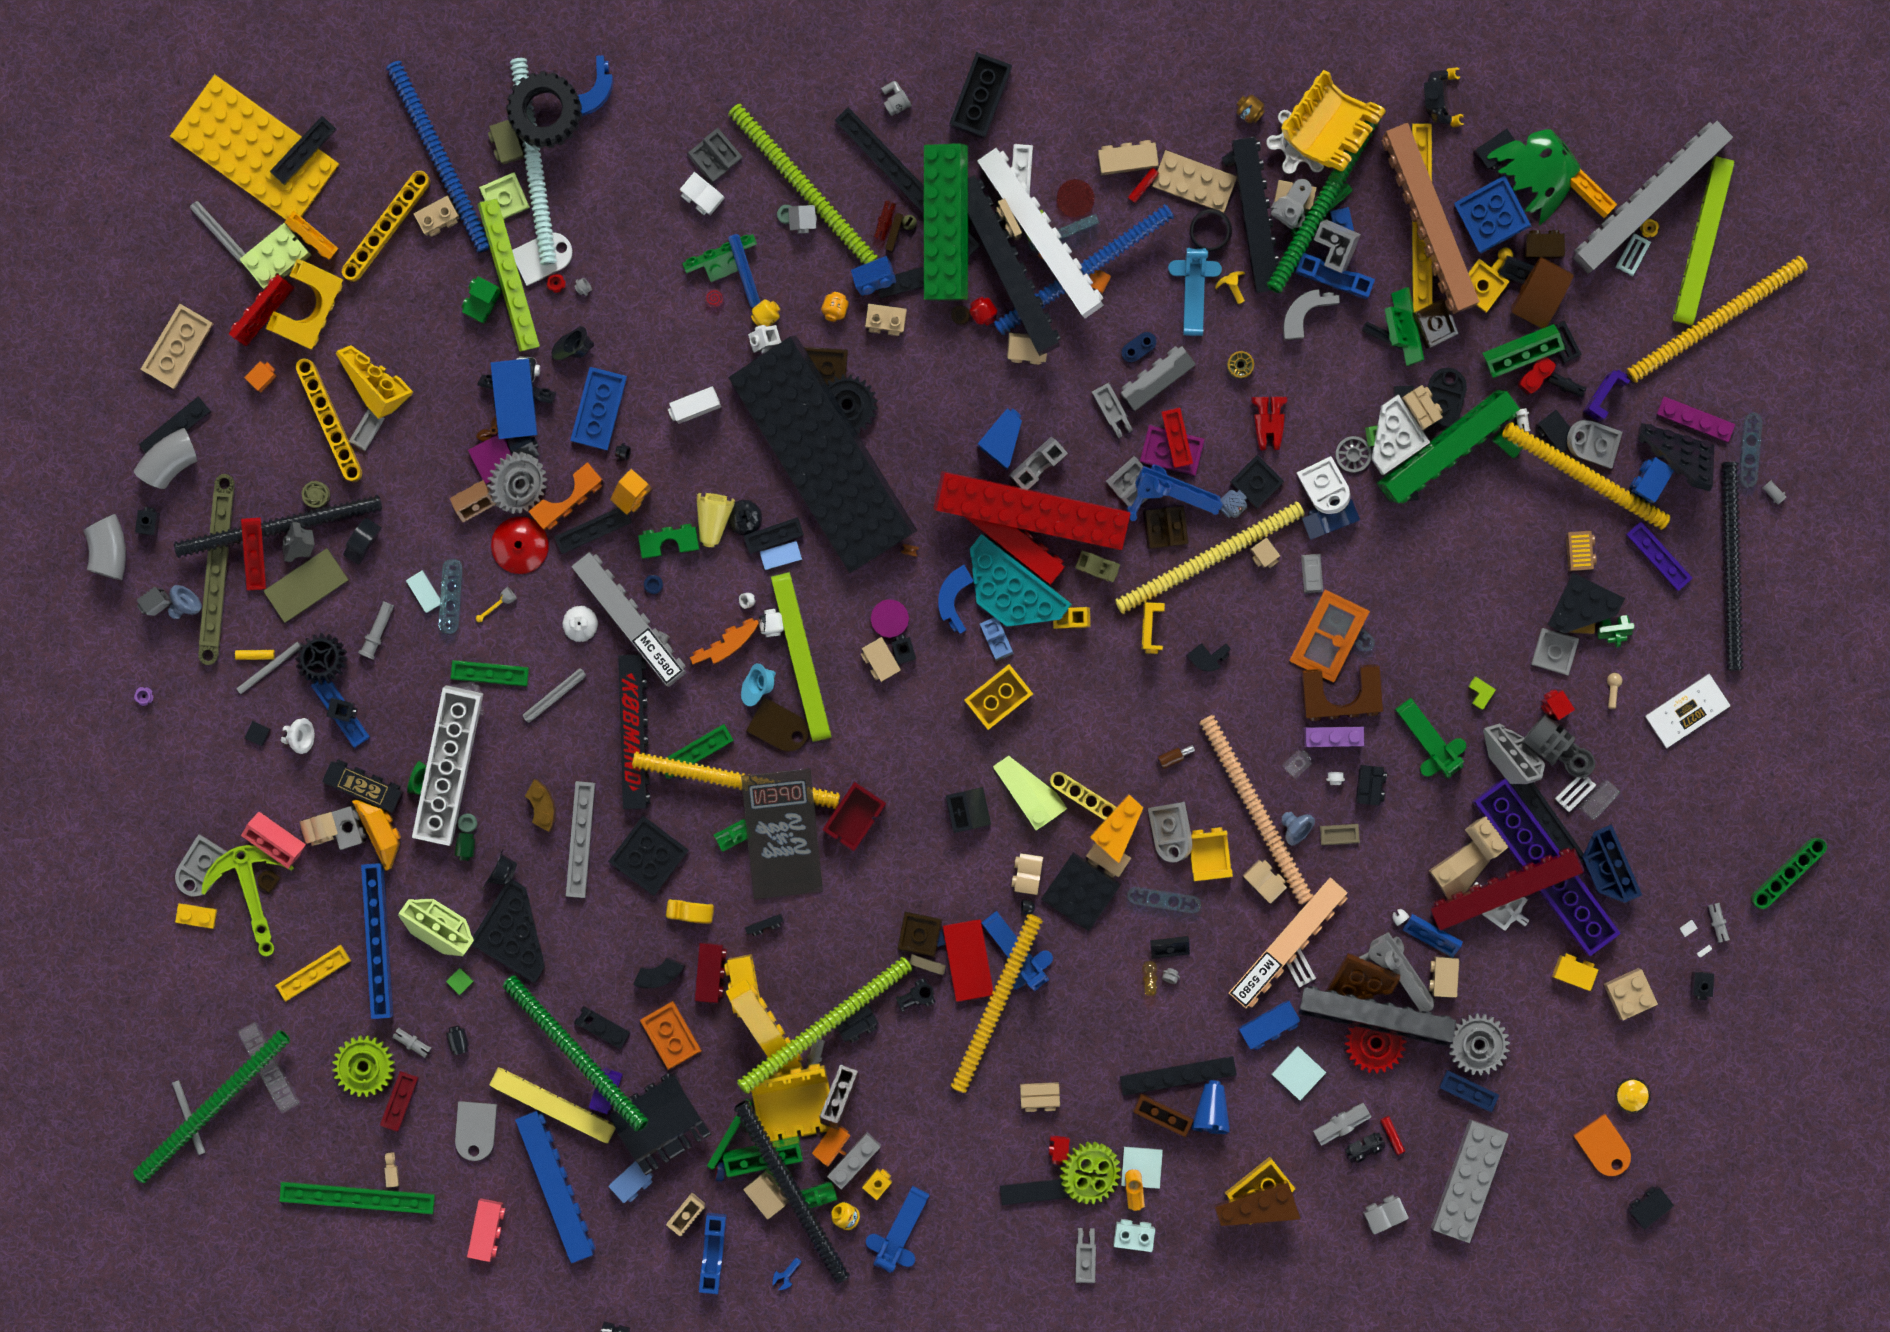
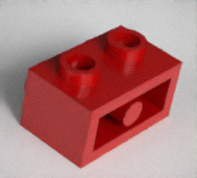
(1556, 704)

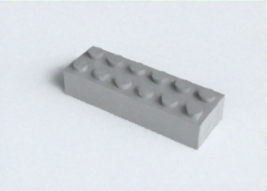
(1469, 1181)

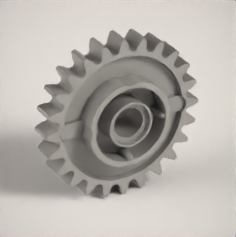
(530, 477)
(1492, 1049)

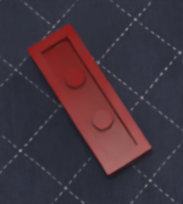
(1177, 437)

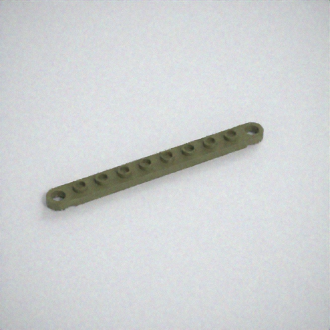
(216, 572)

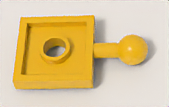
(1495, 282)

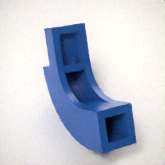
(601, 90)
(951, 586)

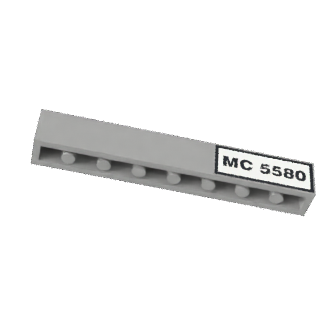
(629, 620)

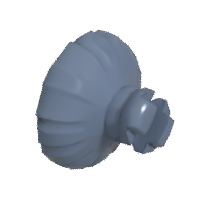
(183, 601)
(1297, 827)

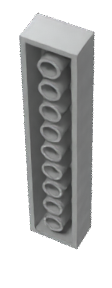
(1656, 193)

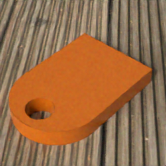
(1603, 1145)

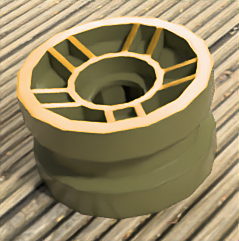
(1240, 356)

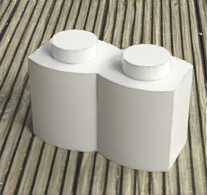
(702, 194)

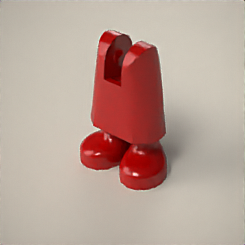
(1269, 424)

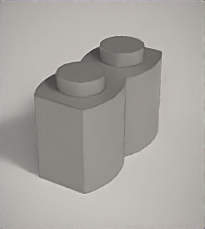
(1385, 1214)

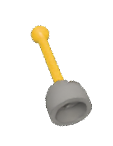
(506, 596)

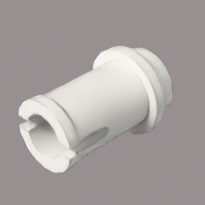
(1522, 418)

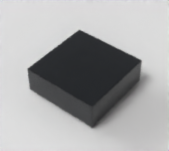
(257, 733)

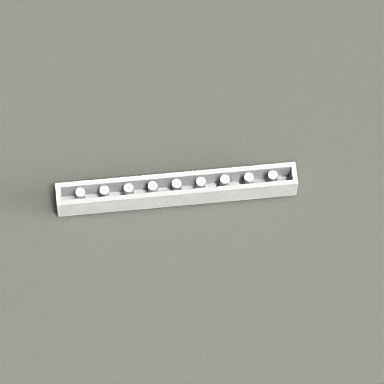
(1041, 234)

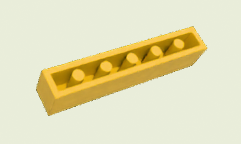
(760, 1022)

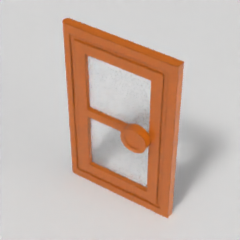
(1329, 635)

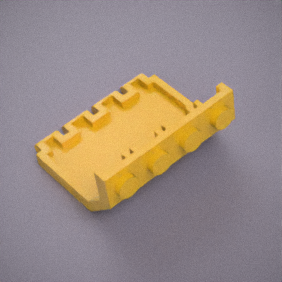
(792, 1102)

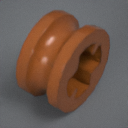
(909, 550)

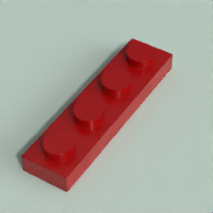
(253, 553)

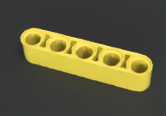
(1084, 793)

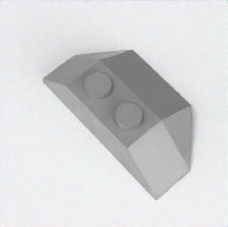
(1512, 755)

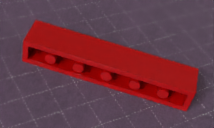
(1023, 548)

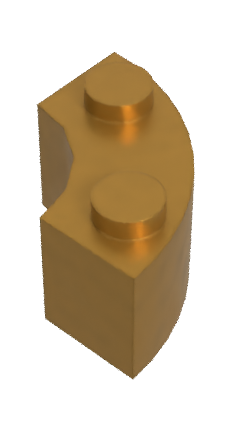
(543, 805)

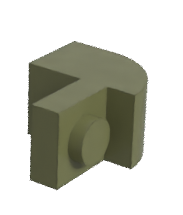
(1097, 566)

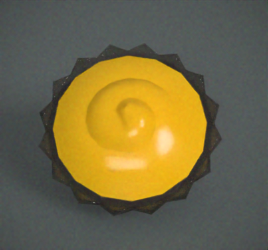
(1632, 1095)

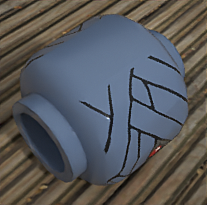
(1233, 503)

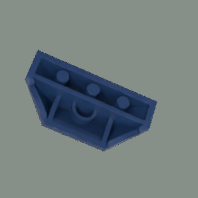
(1610, 866)

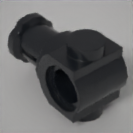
(916, 997)

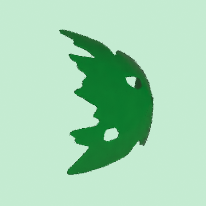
(1538, 171)

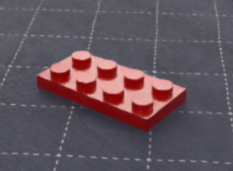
(261, 310)

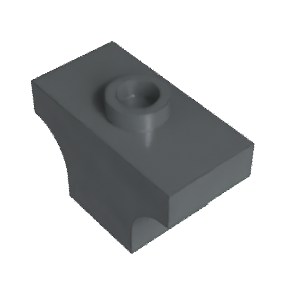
(297, 543)

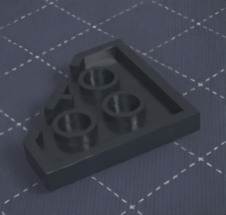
(1583, 605)

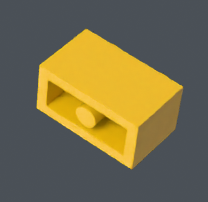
(1574, 972)

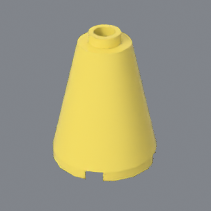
(712, 517)

